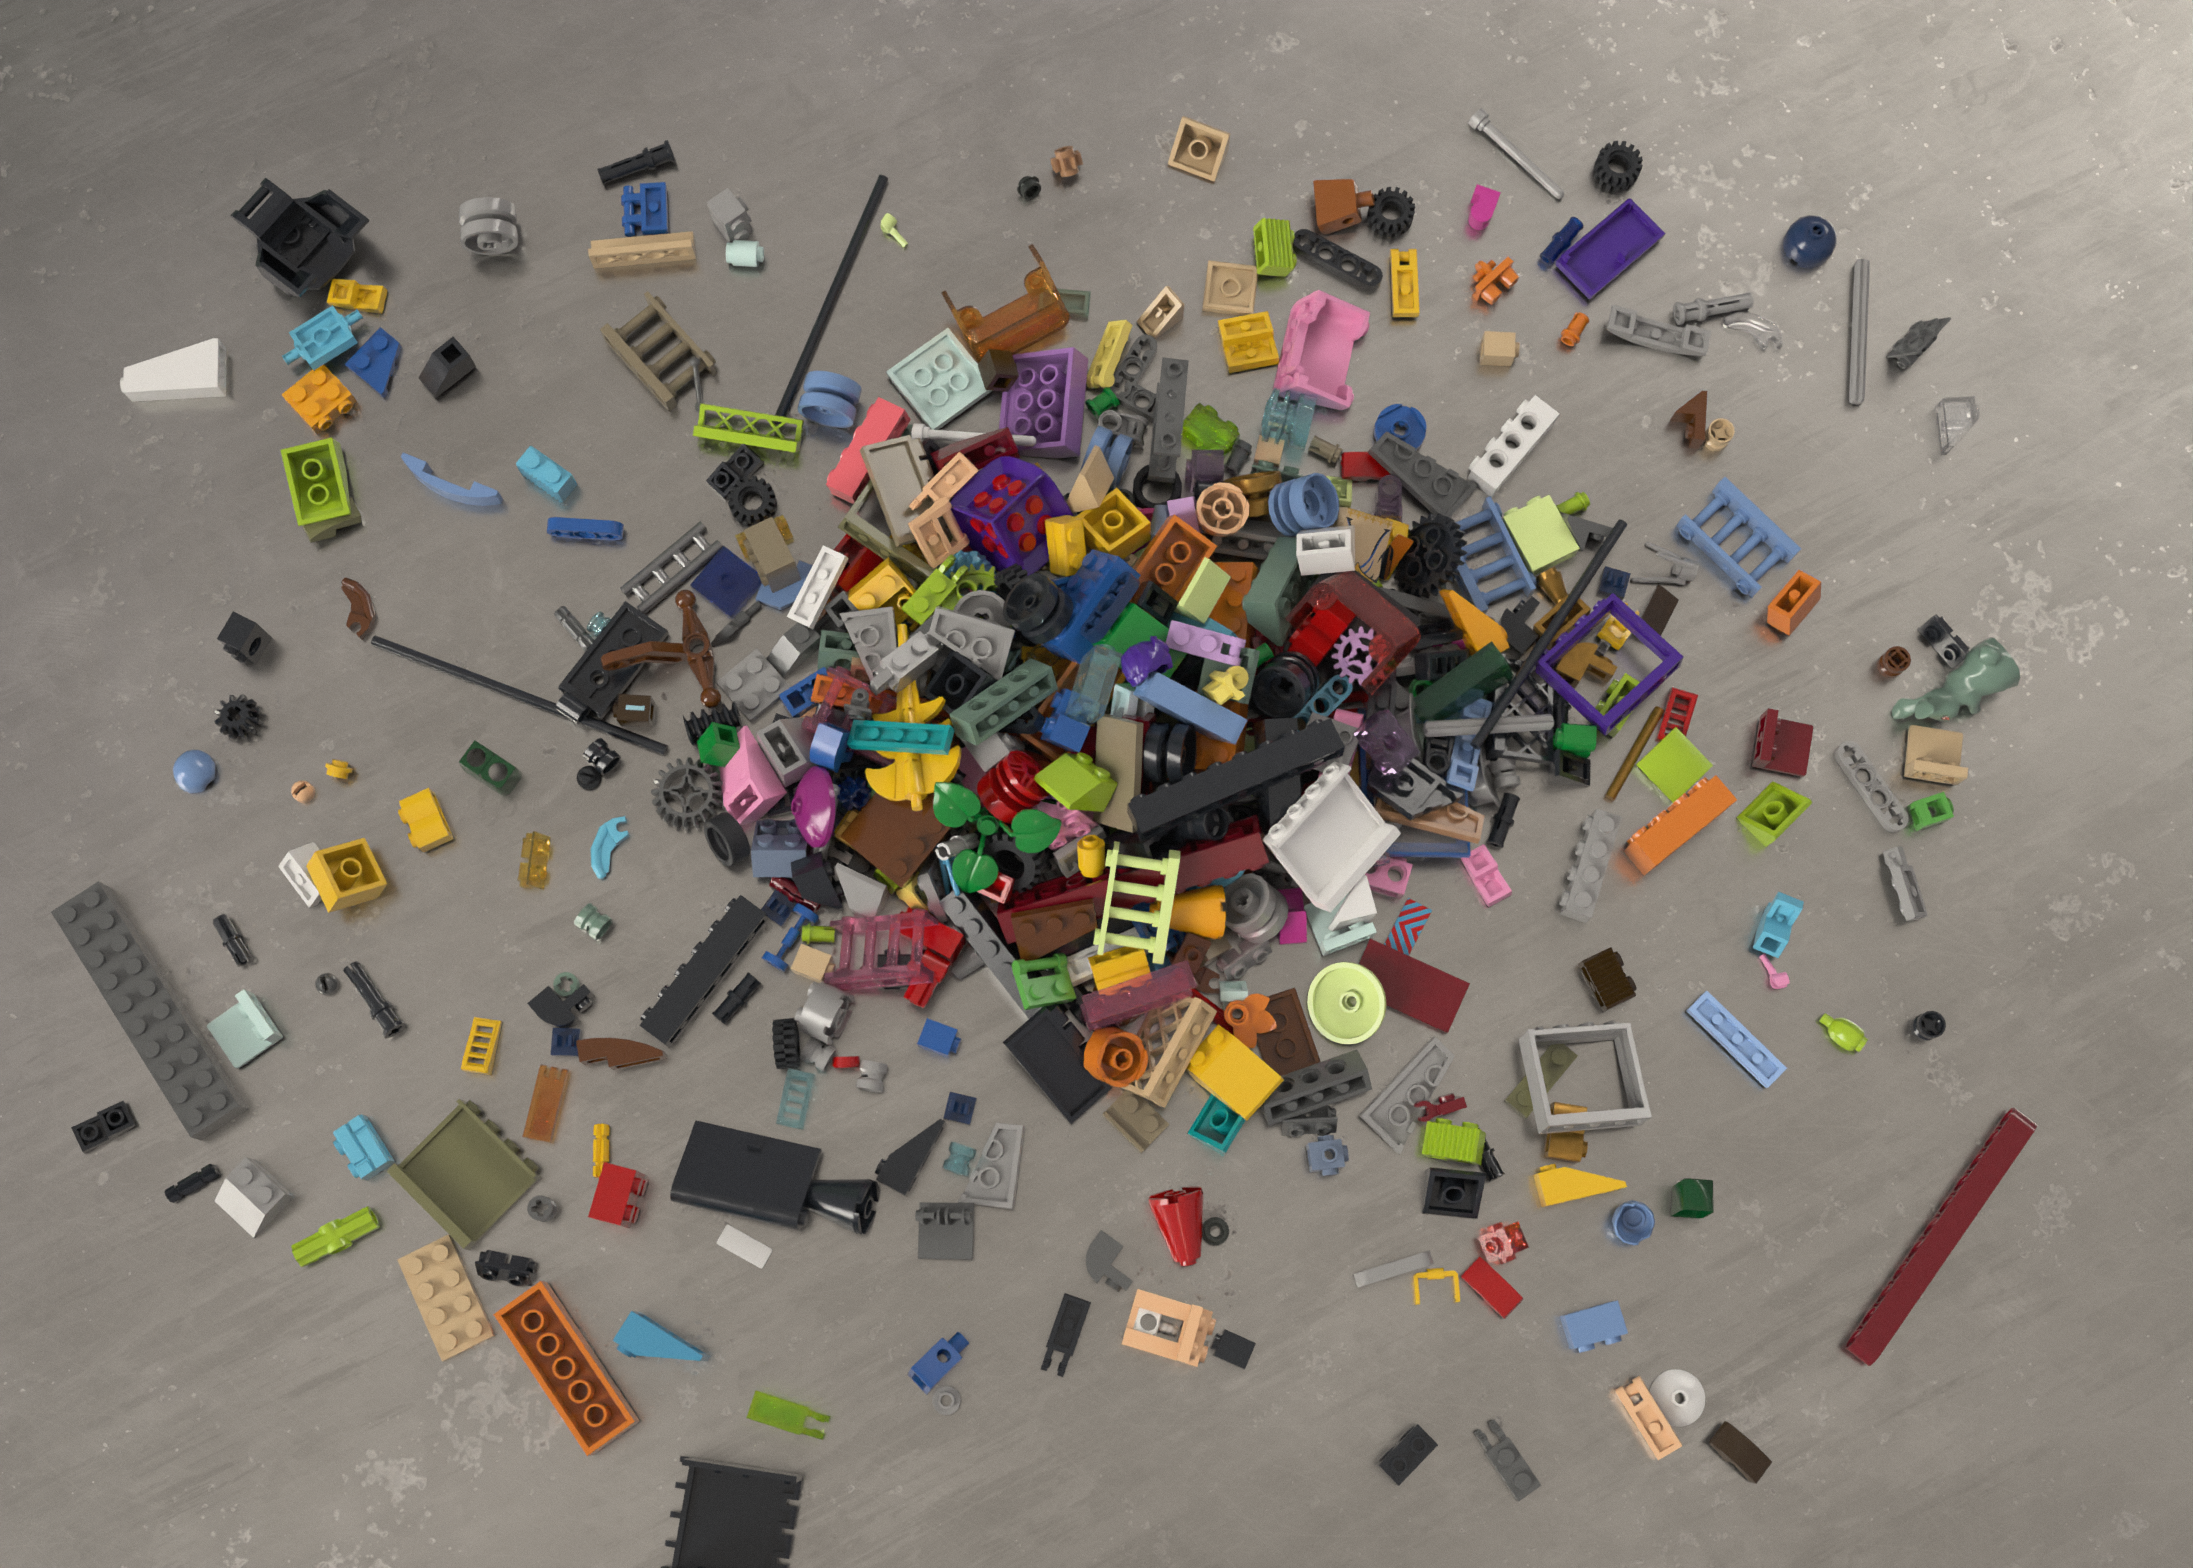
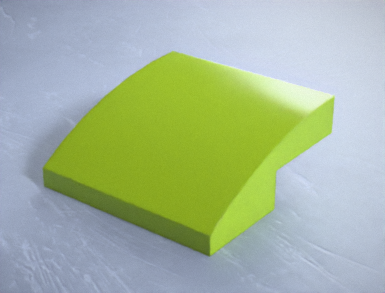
(1674, 764)

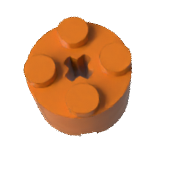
(1115, 1056)

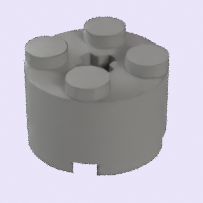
(824, 1012)

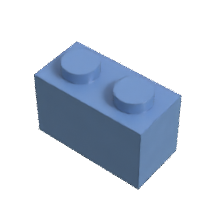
(1594, 1325)

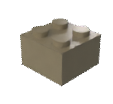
(770, 555)

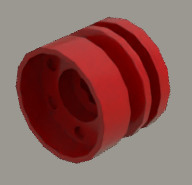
(1011, 786)

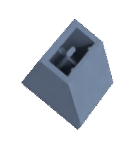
(776, 846)

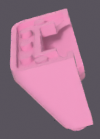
(1320, 349)

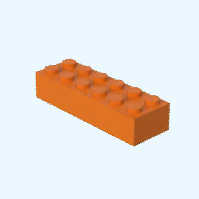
(566, 1368)

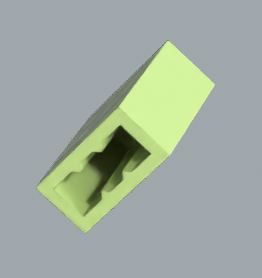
(1540, 534)

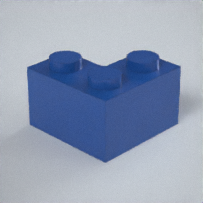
(1061, 729)

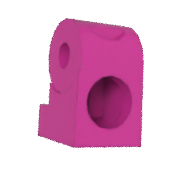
(1483, 207)

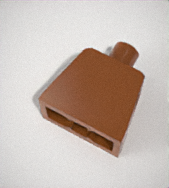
(1339, 204)

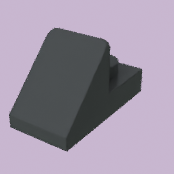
(1582, 529)

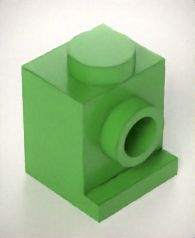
(1920, 814)

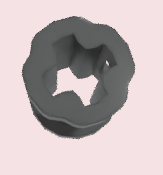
(535, 1203)

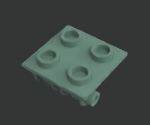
(1249, 661)

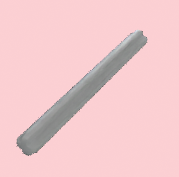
(1859, 331)

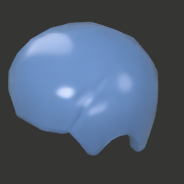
(194, 771)
(1633, 1222)

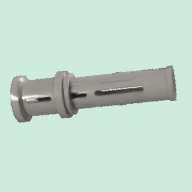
(1701, 309)

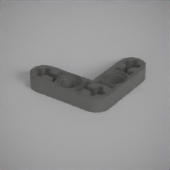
(1133, 390)

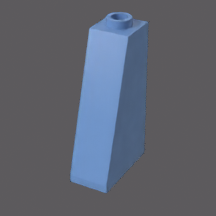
(1191, 708)

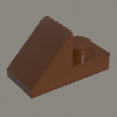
(1695, 416)

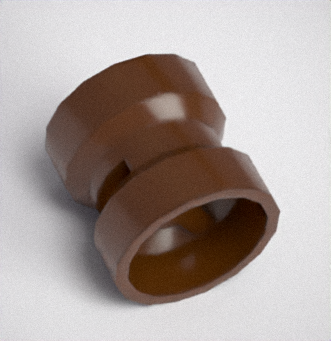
(1889, 666)

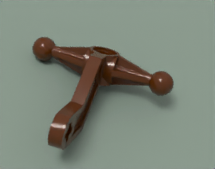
(673, 653)

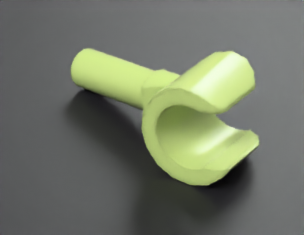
(887, 226)

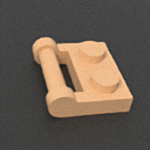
(931, 535)

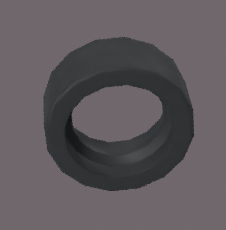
(1138, 481)
(726, 839)

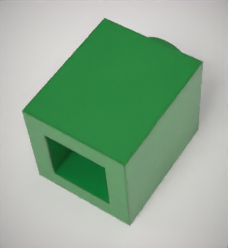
(718, 744)

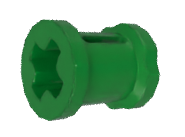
(1102, 402)

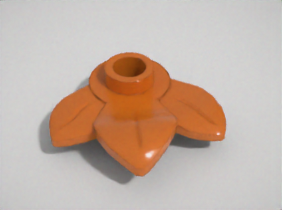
(1253, 1021)

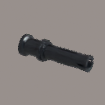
(648, 159)
(379, 1009)

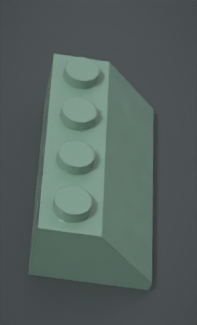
(1276, 591)

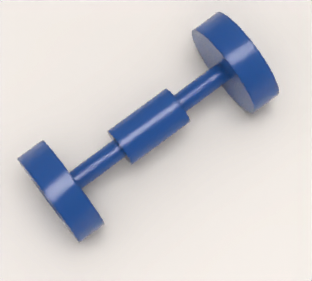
(790, 937)

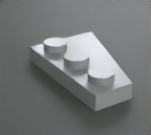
(873, 635)

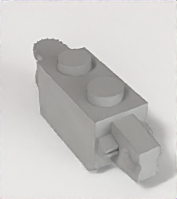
(906, 663)

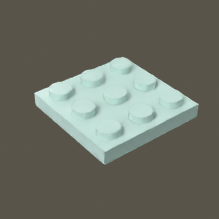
(939, 380)

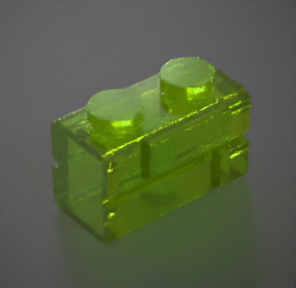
(1209, 431)

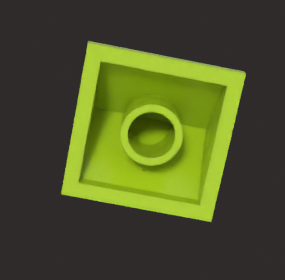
(1773, 812)

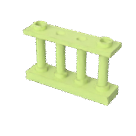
(1163, 893)

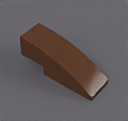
(618, 1052)

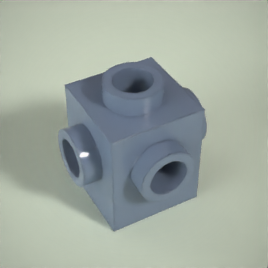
(1317, 1159)

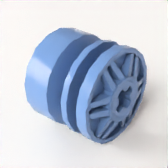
(1303, 504)

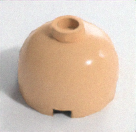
(1222, 510)

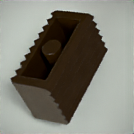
(1608, 979)

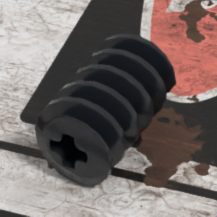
(697, 726)

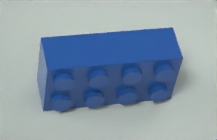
(1086, 591)

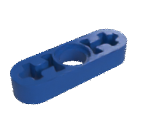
(585, 528)

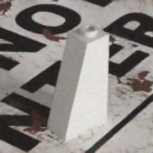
(181, 374)

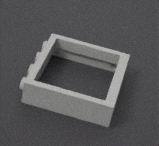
(1586, 1032)

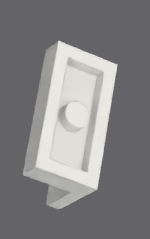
(296, 872)

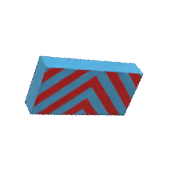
(1408, 926)

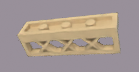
(642, 250)

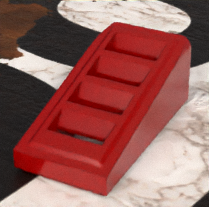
(1691, 697)

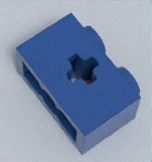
(798, 697)

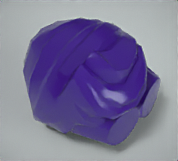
(1145, 658)

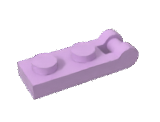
(1204, 643)

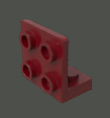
(1782, 744)

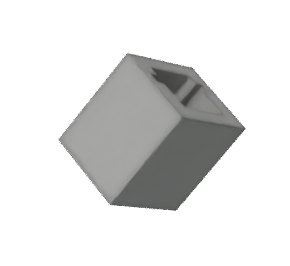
(1602, 648)

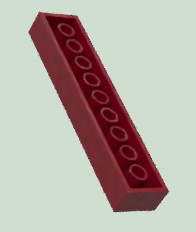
(1198, 865)

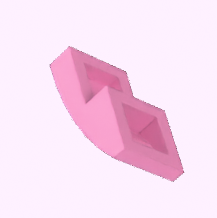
(1485, 876)

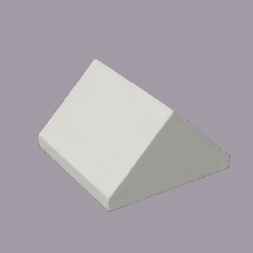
(1356, 907)

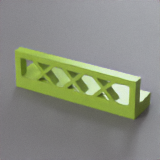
(748, 438)

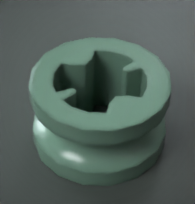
(558, 983)

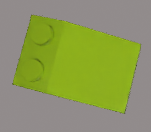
(317, 481)

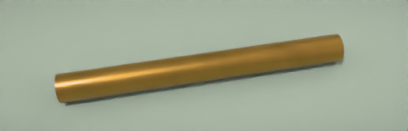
(1634, 753)

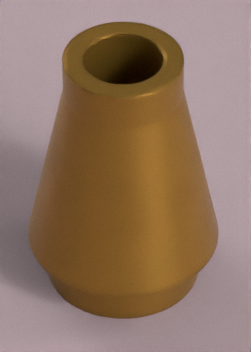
(1552, 584)

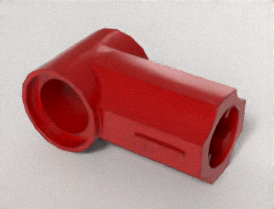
(921, 993)

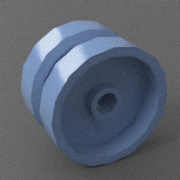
(829, 399)
(1116, 456)

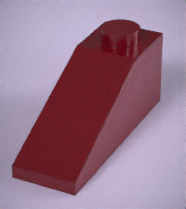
(978, 449)

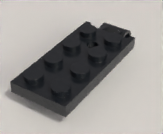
(624, 630)

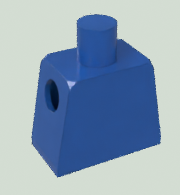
(929, 1370)

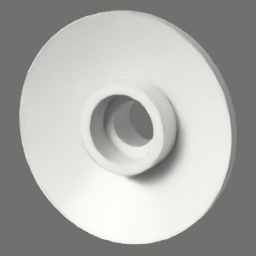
(1664, 1391)

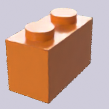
(1794, 602)

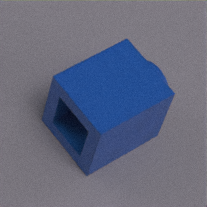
(939, 1038)

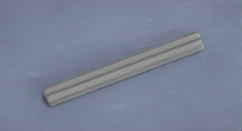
(1473, 725)

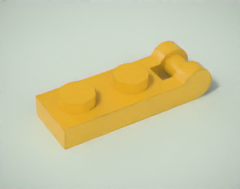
(1404, 283)

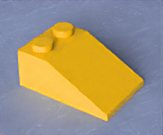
(1233, 1072)

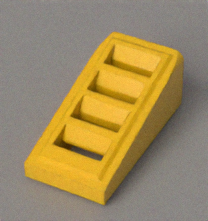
(491, 1047)

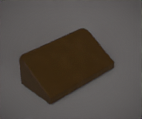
(1659, 609)

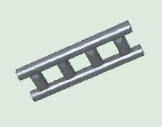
(674, 551)

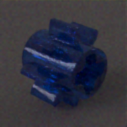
(854, 793)

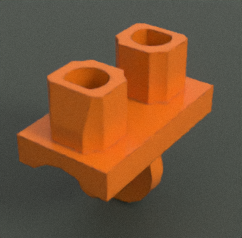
(1486, 287)

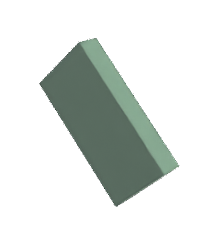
(1076, 302)

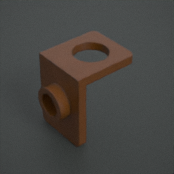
(1192, 949)

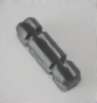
(573, 626)

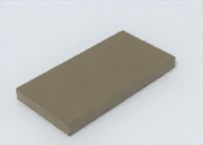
(1120, 753)

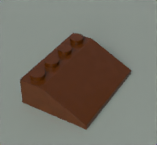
(896, 836)

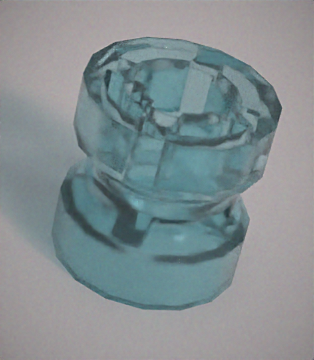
(959, 1159)

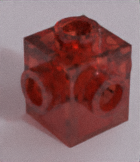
(1503, 1242)

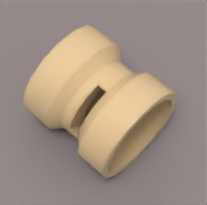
(1721, 429)

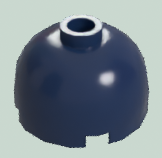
(1810, 241)

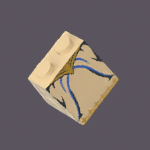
(1370, 540)

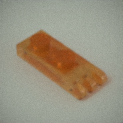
(545, 1104)

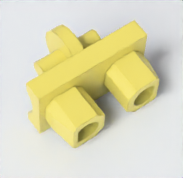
(1226, 685)

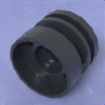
(1285, 685)

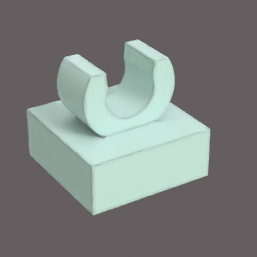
(1232, 991)

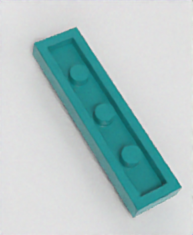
(900, 737)

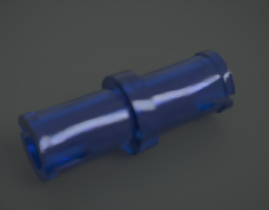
(1561, 241)

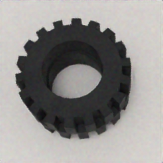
(1025, 872)

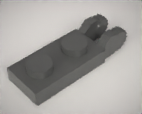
(1508, 1463)

